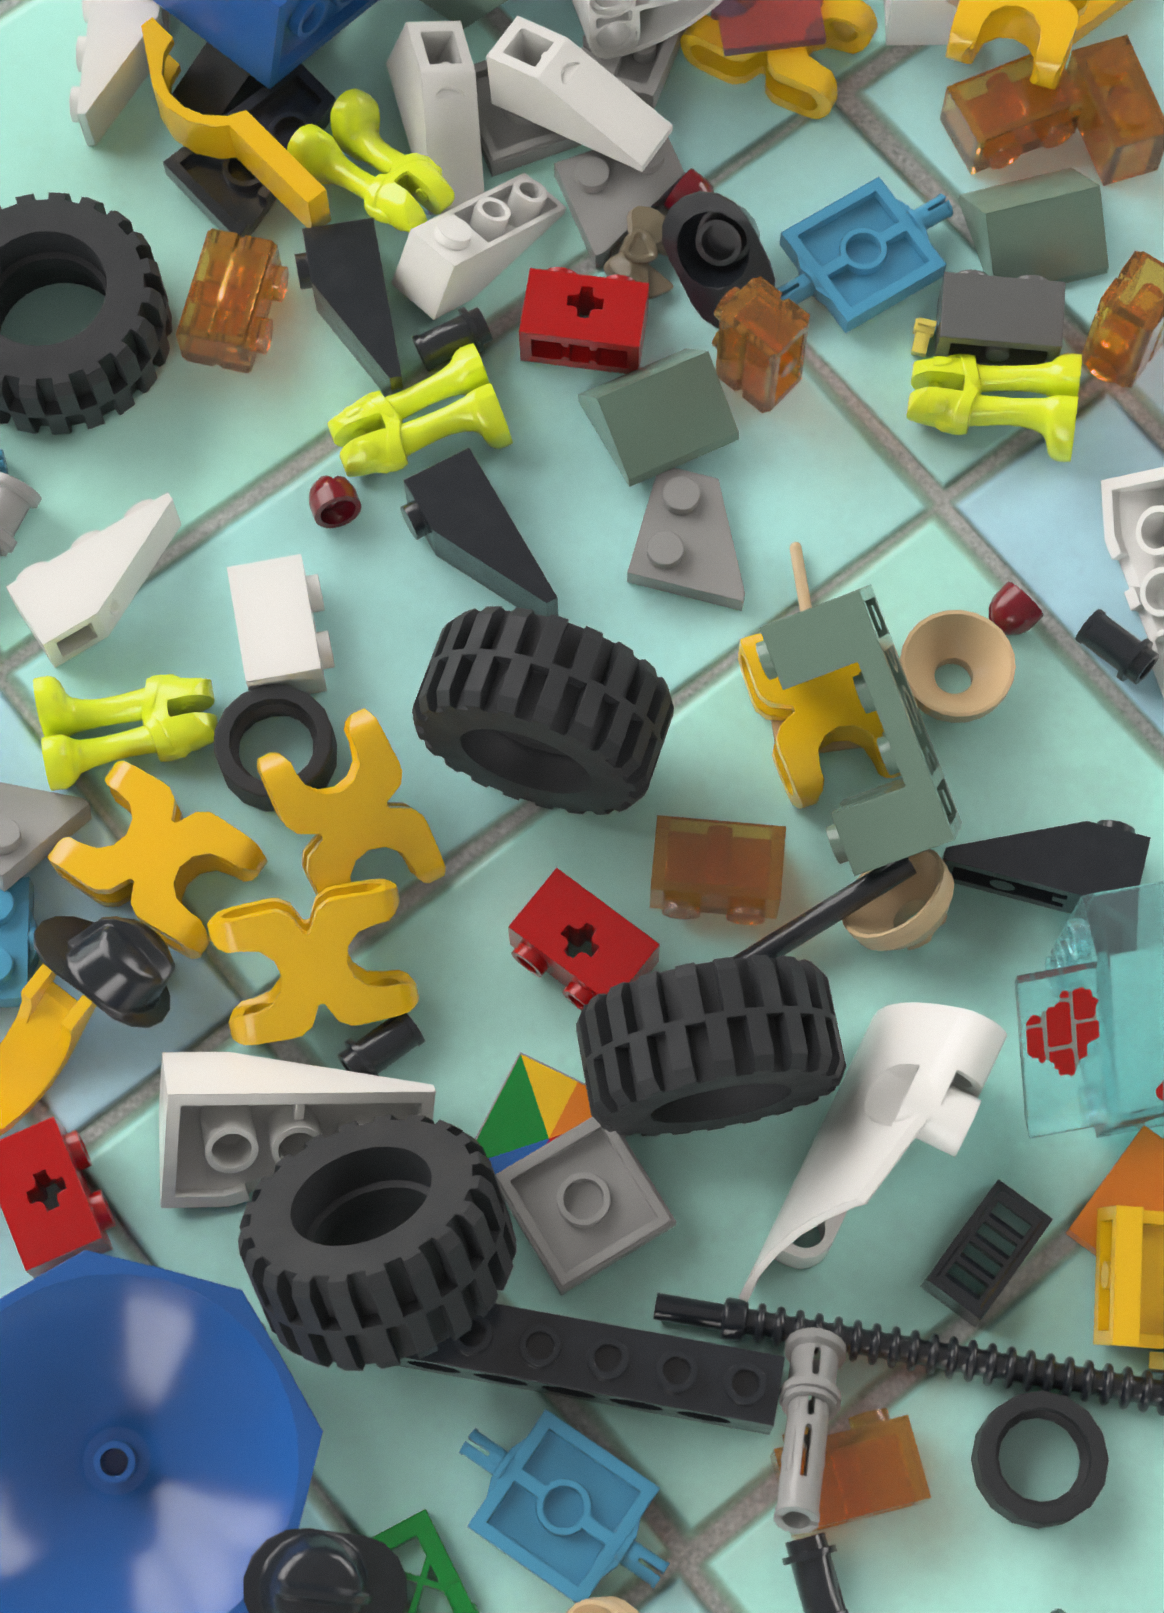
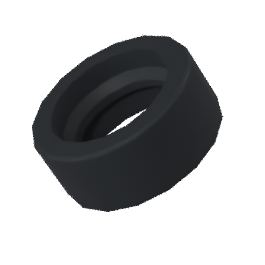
(260, 705)
(1082, 1430)

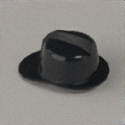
(713, 249)
(111, 962)
(324, 1574)

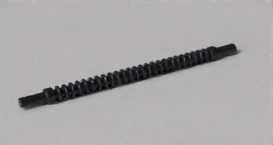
(737, 1320)

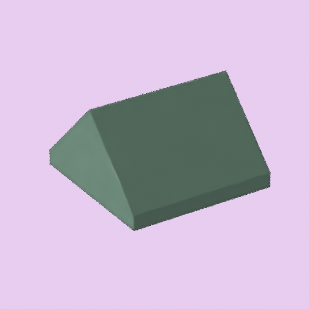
(1039, 227)
(661, 414)

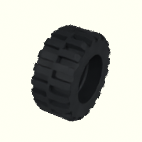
(117, 352)
(543, 710)
(710, 1045)
(378, 1242)

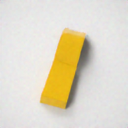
(232, 137)
(38, 1044)

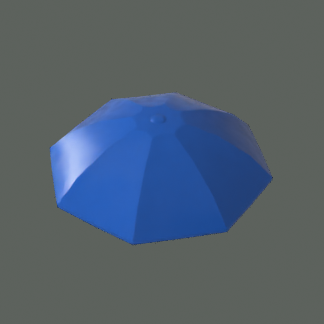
(141, 1441)

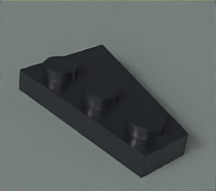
(225, 187)

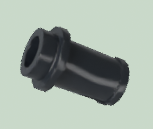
(441, 342)
(1118, 647)
(381, 1046)
(815, 1574)

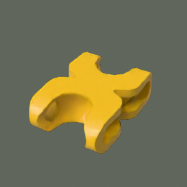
(1040, 25)
(790, 74)
(813, 717)
(354, 811)
(157, 858)
(313, 961)

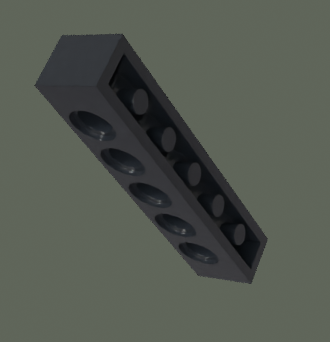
(614, 1367)

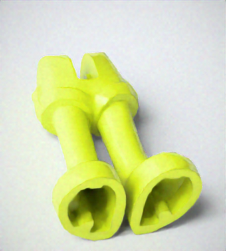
(404, 180)
(951, 398)
(378, 439)
(166, 705)

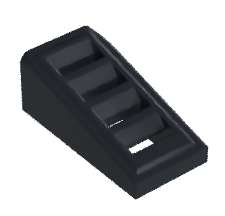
(956, 1294)

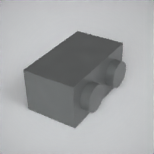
(1000, 318)

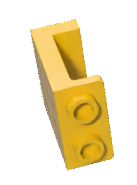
(1129, 1278)

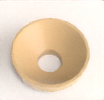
(961, 640)
(883, 922)

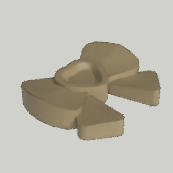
(640, 249)

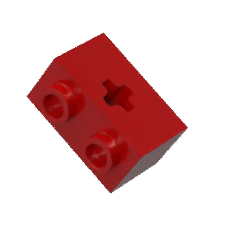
(558, 335)
(570, 913)
(28, 1165)

